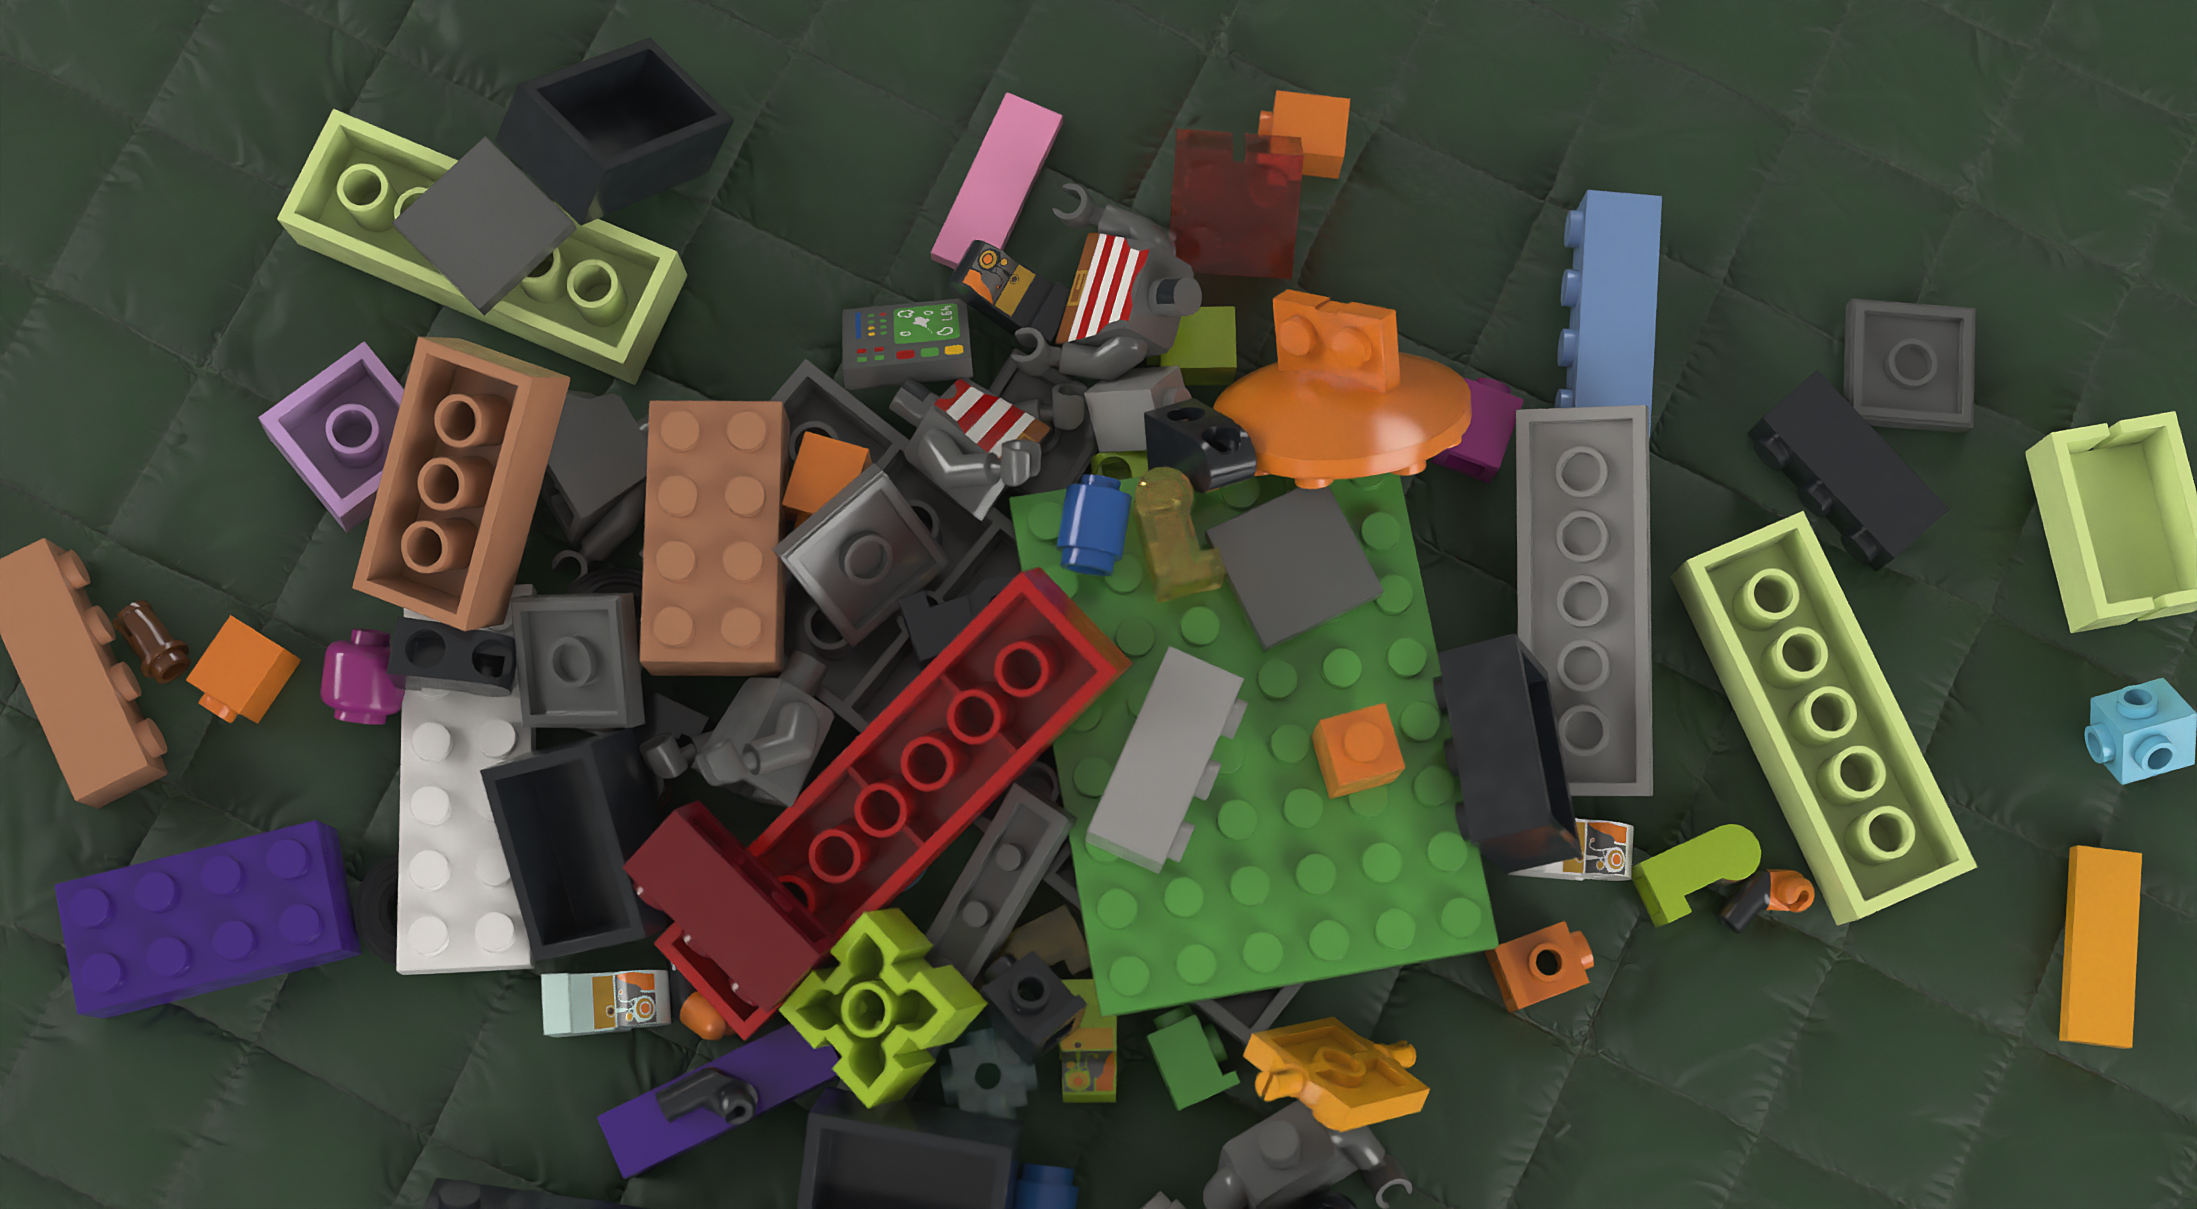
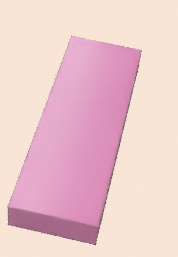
(999, 179)

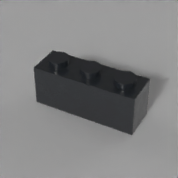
(1846, 472)

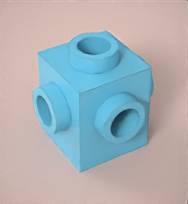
(2142, 731)

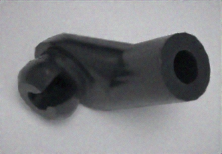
(712, 1090)

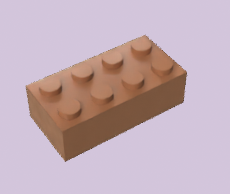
(460, 482)
(709, 538)

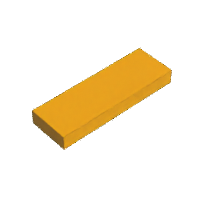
(2100, 947)

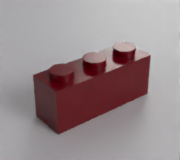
(729, 906)

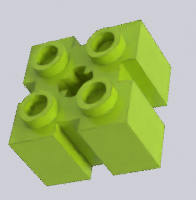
(880, 973)

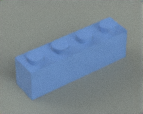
(1610, 300)

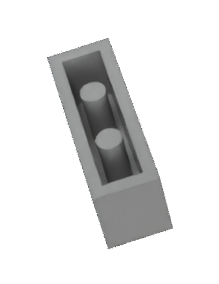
(1167, 761)

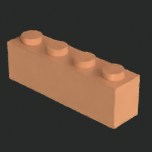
(74, 677)

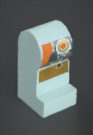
(604, 1002)

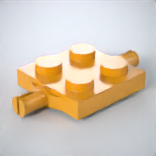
(1336, 1073)

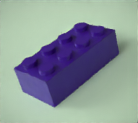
(207, 920)

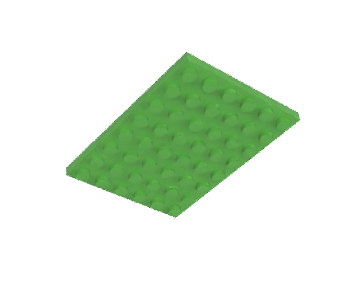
(1275, 871)

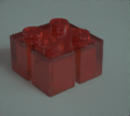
(1236, 213)

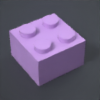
(340, 432)

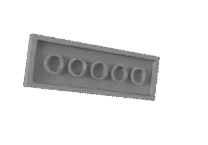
(1589, 586)

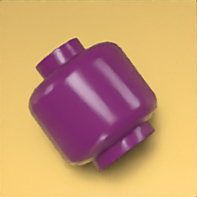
(357, 678)

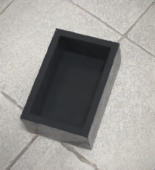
(613, 130)
(1506, 754)
(566, 832)
(906, 1156)

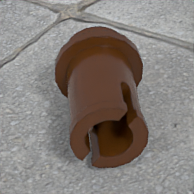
(151, 641)

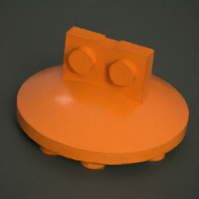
(1345, 396)

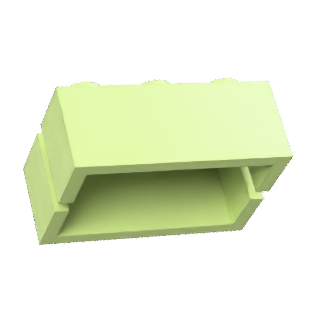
(2119, 520)

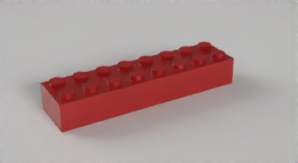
(925, 768)

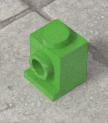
(1189, 1057)

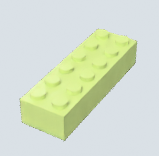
(590, 299)
(1821, 719)

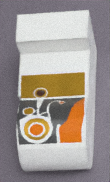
(1605, 853)

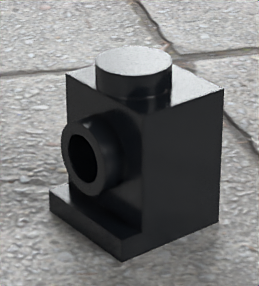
(1029, 1026)

